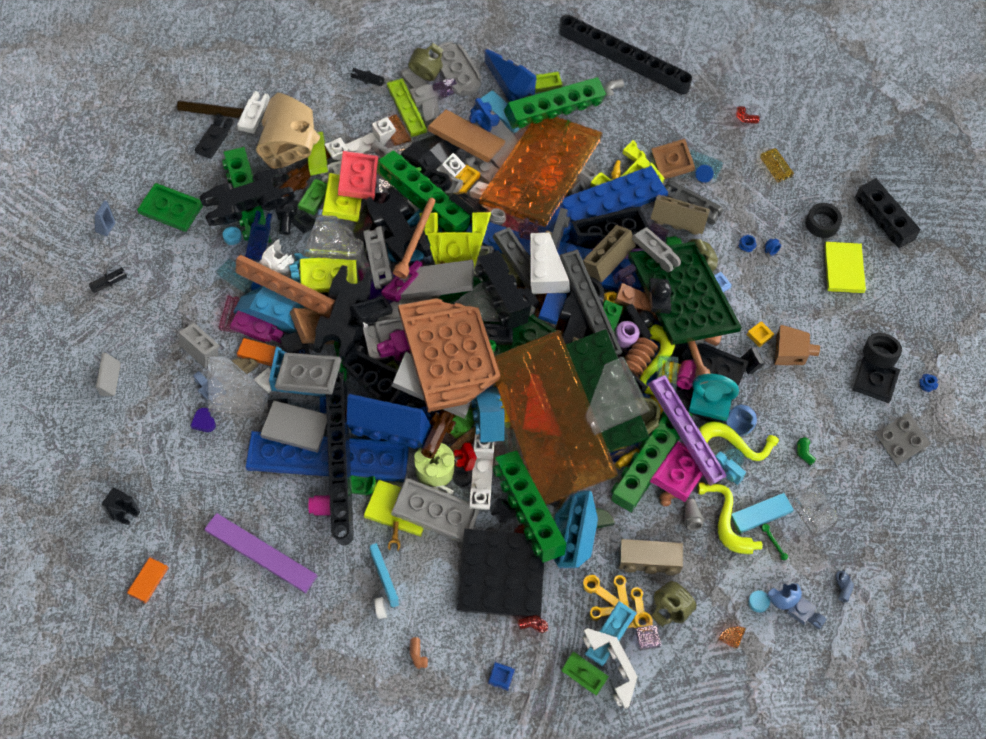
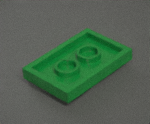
(170, 207)

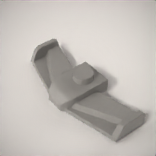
(423, 95)

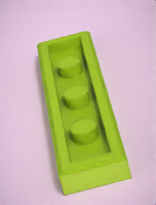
(406, 107)
(318, 159)

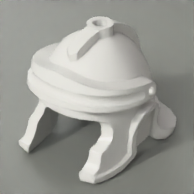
(276, 260)

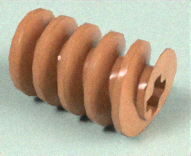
(640, 355)

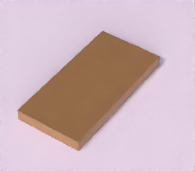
(466, 135)

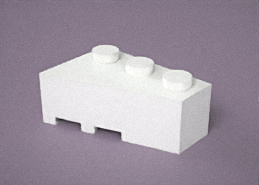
(546, 266)

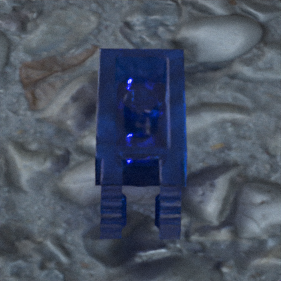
(258, 237)

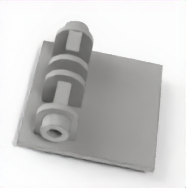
(903, 438)

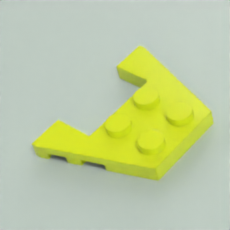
(633, 153)
(456, 245)

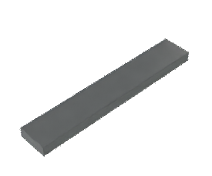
(587, 296)

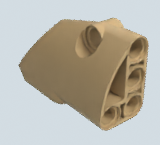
(286, 132)

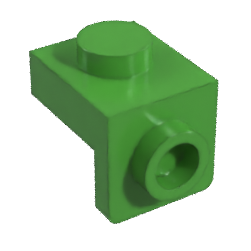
(462, 424)

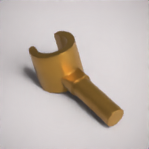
(395, 536)

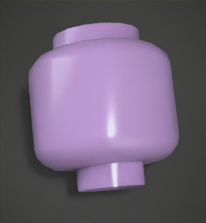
(627, 334)

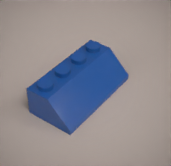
(387, 421)

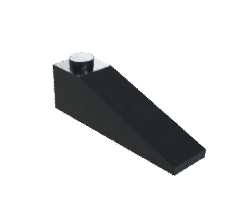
(429, 152)

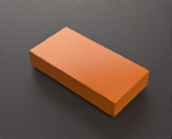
(257, 351)
(147, 580)

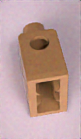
(793, 346)

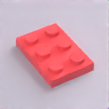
(358, 175)

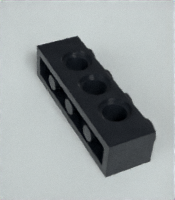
(887, 213)

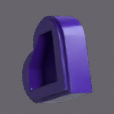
(203, 421)

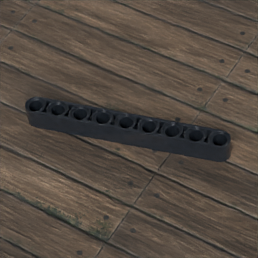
(625, 54)
(341, 465)

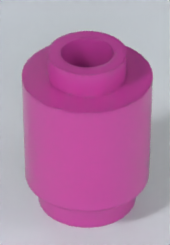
(686, 374)
(319, 505)

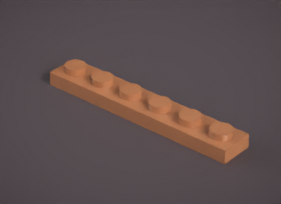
(284, 286)
(628, 295)

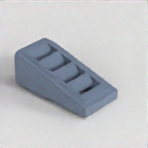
(104, 219)

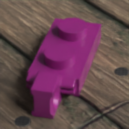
(390, 291)
(255, 328)

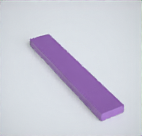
(687, 430)
(261, 553)

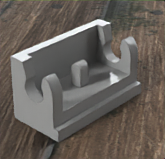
(198, 344)

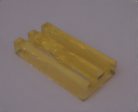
(774, 166)

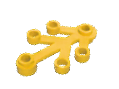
(604, 594)

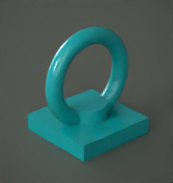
(714, 397)

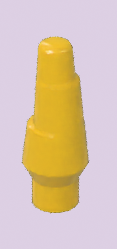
(616, 172)
(625, 459)

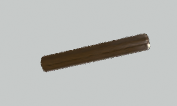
(209, 109)

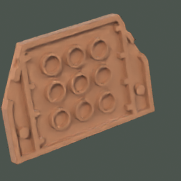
(448, 351)

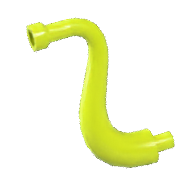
(666, 349)
(719, 429)
(729, 539)

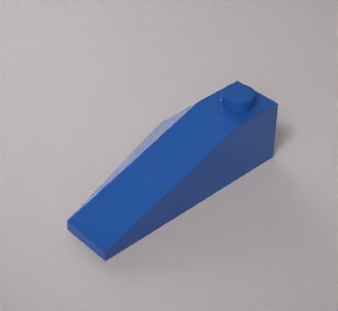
(513, 80)

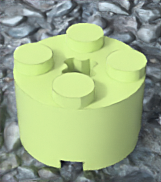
(437, 470)

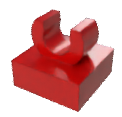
(466, 455)

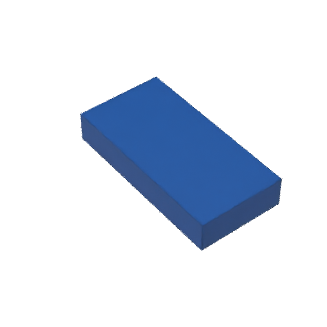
(552, 307)

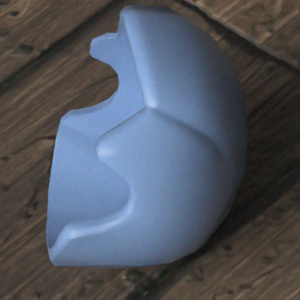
(742, 419)
(787, 597)

